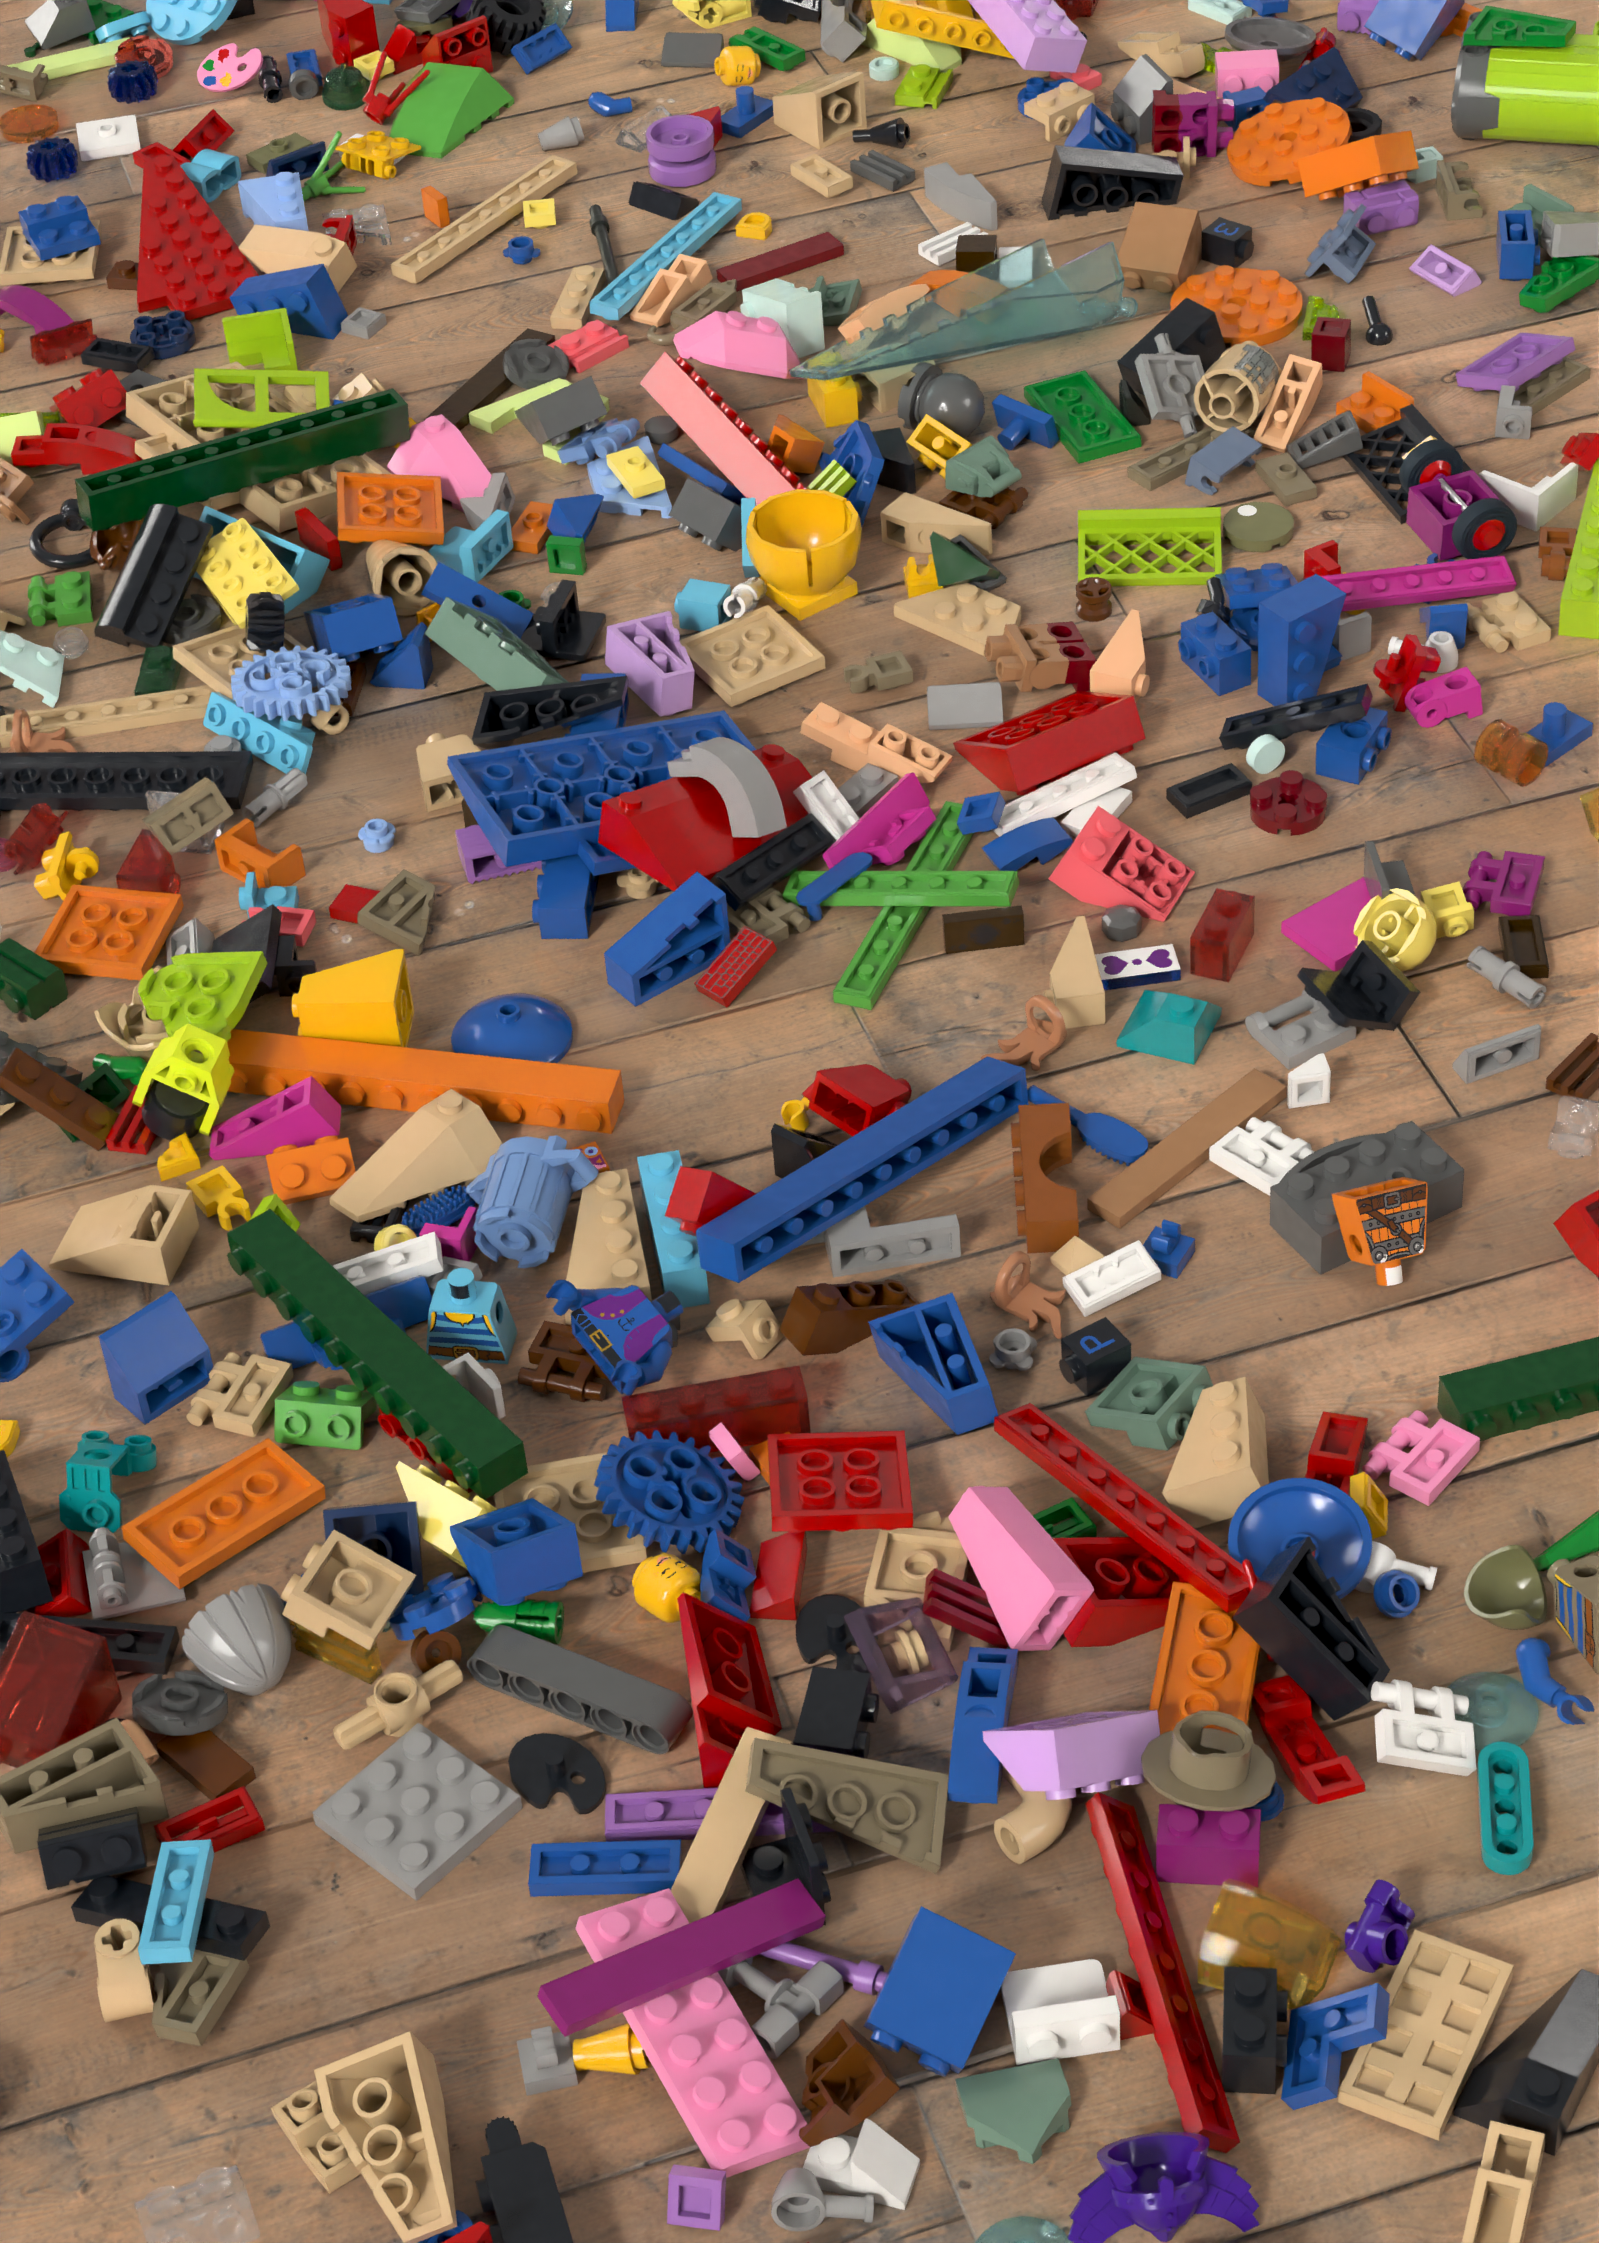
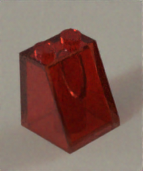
(52, 1687)

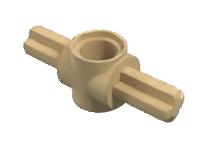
(397, 1704)

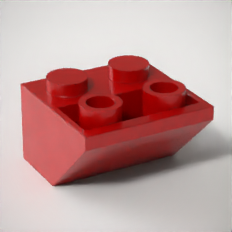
(461, 45)

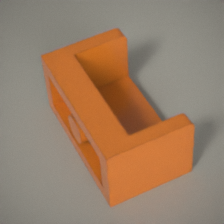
(241, 853)

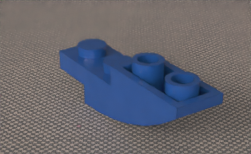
(981, 1705)

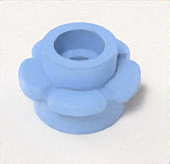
(377, 835)

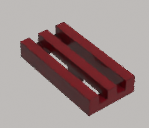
(971, 1603)

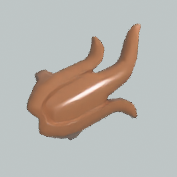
(28, 741)
(1037, 1039)
(1024, 1298)

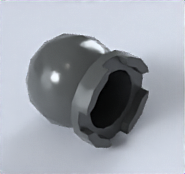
(943, 396)

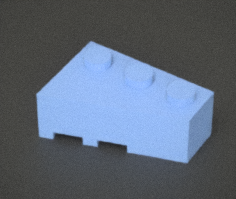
(274, 201)

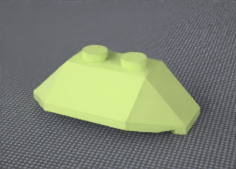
(912, 48)

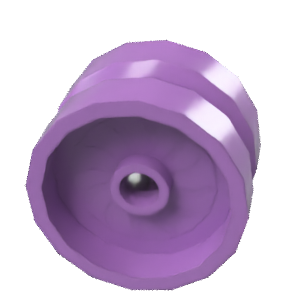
(681, 150)

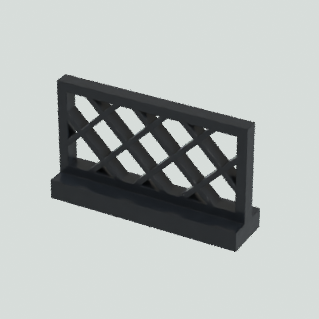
(1414, 430)

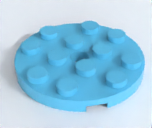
(187, 20)

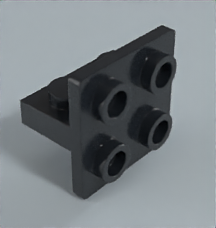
(563, 629)

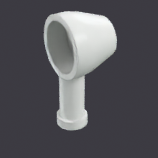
(1444, 645)
(1384, 1560)

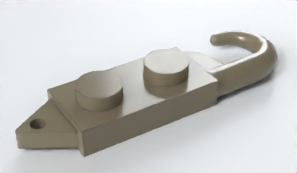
(703, 303)

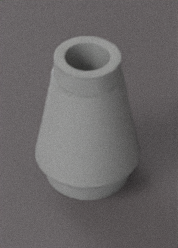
(562, 134)

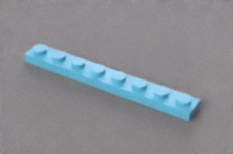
(683, 239)

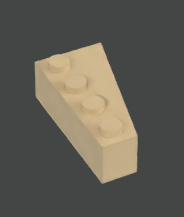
(607, 1238)

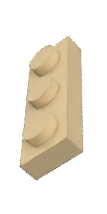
(574, 302)

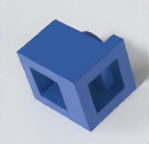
(1246, 104)

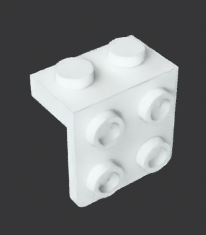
(1060, 2012)

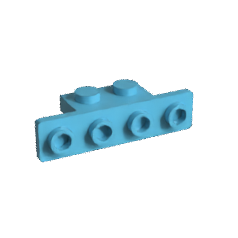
(274, 741)

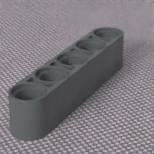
(580, 1689)

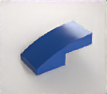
(1019, 846)
(726, 1574)

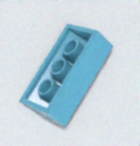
(302, 564)

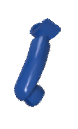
(1537, 1680)

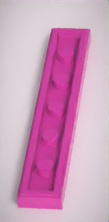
(1424, 582)

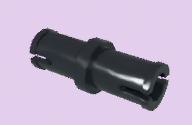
(270, 80)

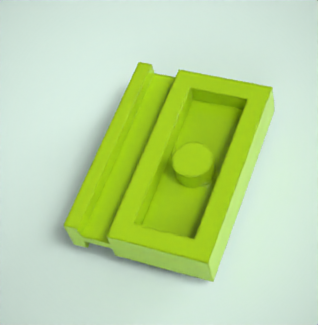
(923, 86)

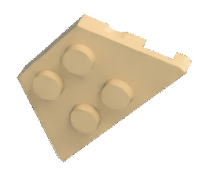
(960, 614)
(906, 1558)

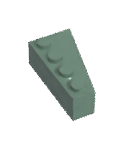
(489, 648)

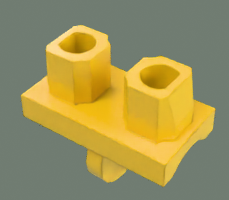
(65, 867)

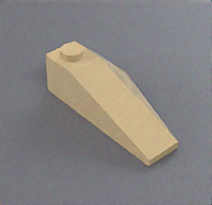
(286, 249)
(432, 1150)
(395, 2131)

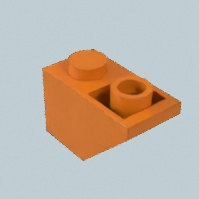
(795, 445)

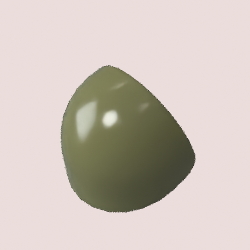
(1507, 1589)

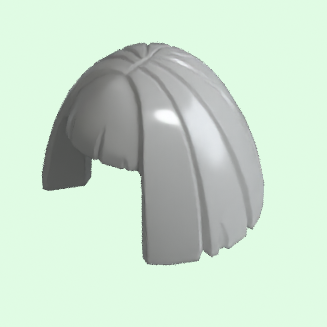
(241, 1639)

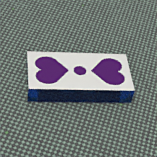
(1138, 967)

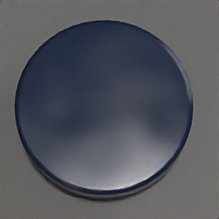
(167, 334)

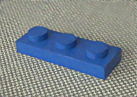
(603, 1867)

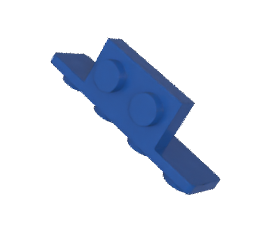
(402, 1303)

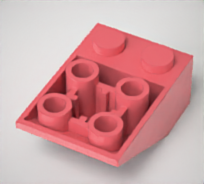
(1119, 866)

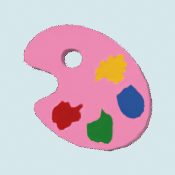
(221, 68)

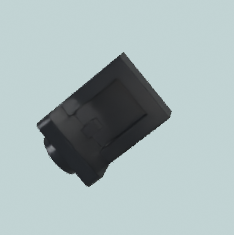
(288, 967)

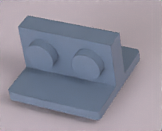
(1343, 248)

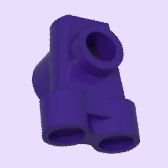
(1381, 1930)

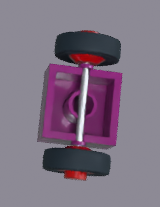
(1453, 507)

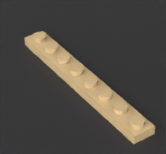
(483, 219)

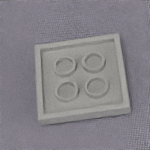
(417, 1811)

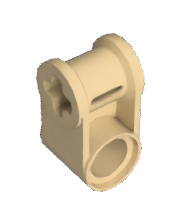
(122, 1981)

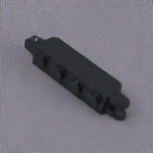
(520, 2189)

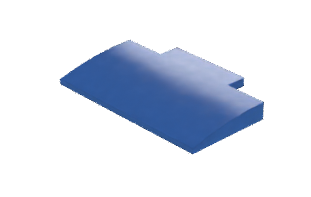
(549, 793)

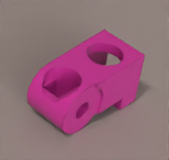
(1445, 698)

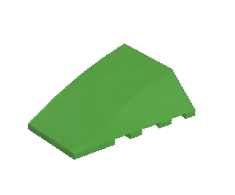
(448, 107)

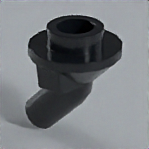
(1216, 601)

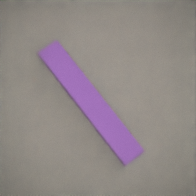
(674, 1815)

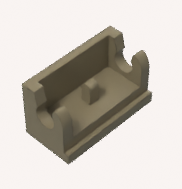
(23, 83)
(1456, 194)
(188, 816)

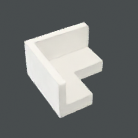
(1538, 504)

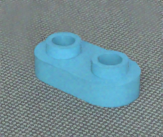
(133, 24)

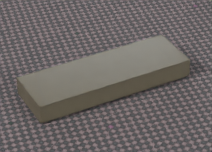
(1552, 384)

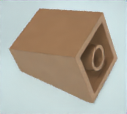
(1160, 247)

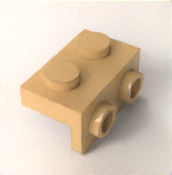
(1059, 109)

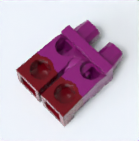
(1190, 116)

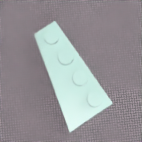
(31, 666)

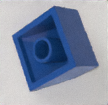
(518, 1551)

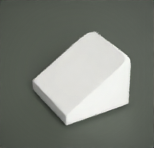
(1309, 1083)

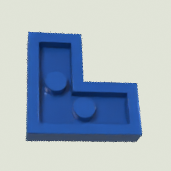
(1321, 2034)

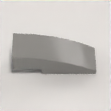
(960, 196)

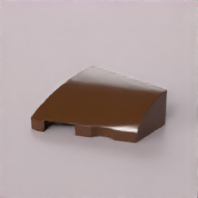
(843, 2084)

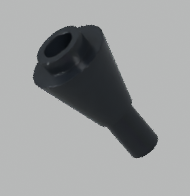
(891, 133)

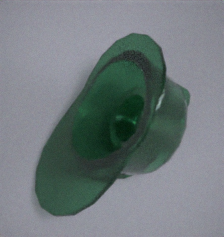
(344, 88)

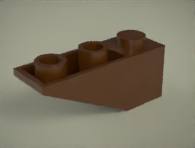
(837, 1315)

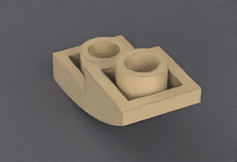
(313, 2138)

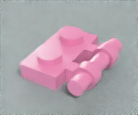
(1432, 1462)

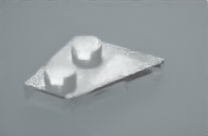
(368, 222)

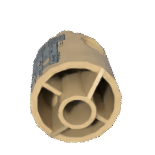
(1236, 387)

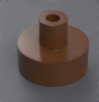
(434, 1649)

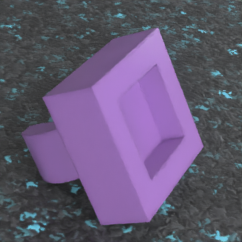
(696, 2197)

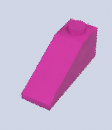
(289, 1117)

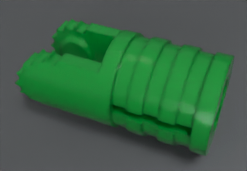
(532, 1617)

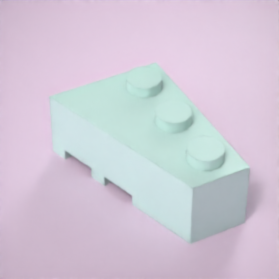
(793, 308)

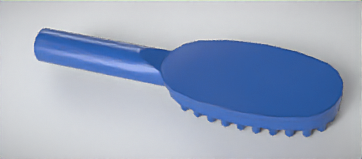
(1100, 1131)
(440, 1210)

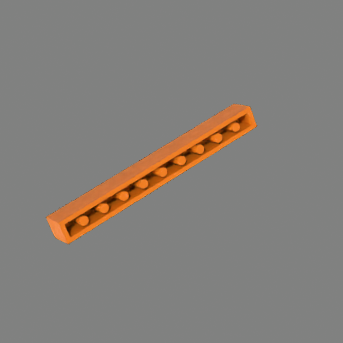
(412, 1077)

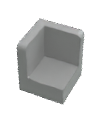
(1353, 635)

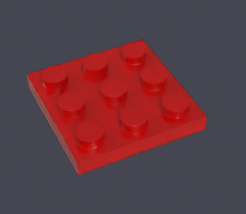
(839, 1481)

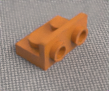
(1375, 404)

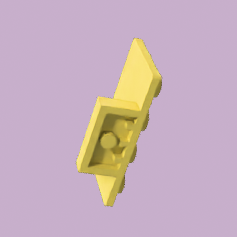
(239, 565)

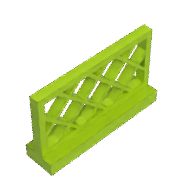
(1149, 530)

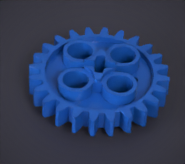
(668, 1491)

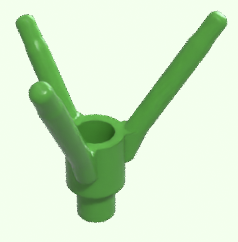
(318, 182)

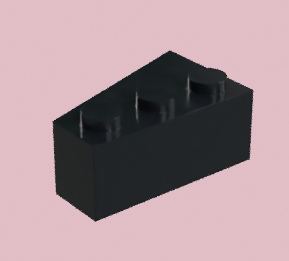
(1310, 1633)

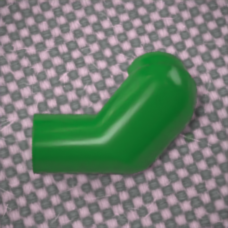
(123, 1066)

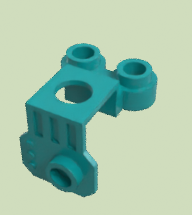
(89, 1497)

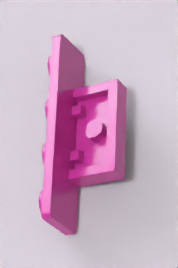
(887, 826)

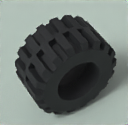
(509, 21)

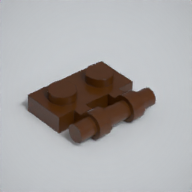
(982, 508)
(559, 1349)

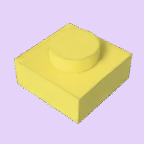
(368, 63)
(539, 213)

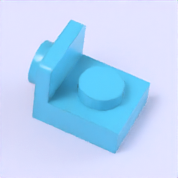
(264, 897)

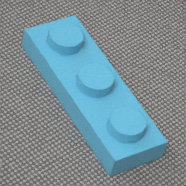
(176, 1902)

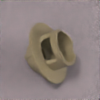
(1208, 1765)

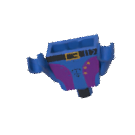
(621, 1330)

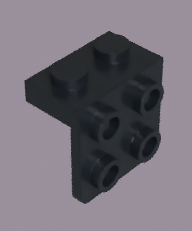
(1366, 991)

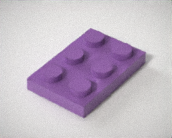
(1515, 361)

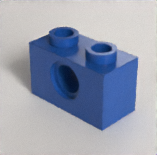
(1352, 748)

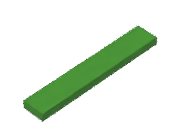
(915, 888)

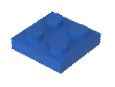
(1248, 587)

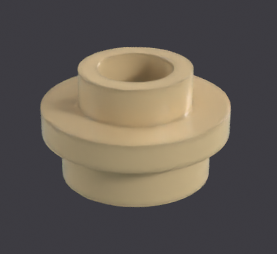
(909, 1651)

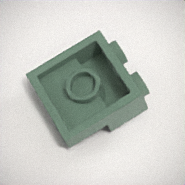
(1151, 1401)

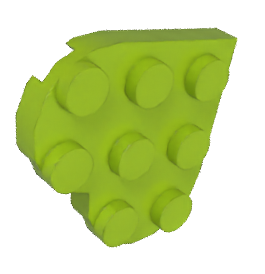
(203, 990)

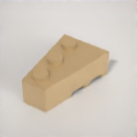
(1219, 1456)

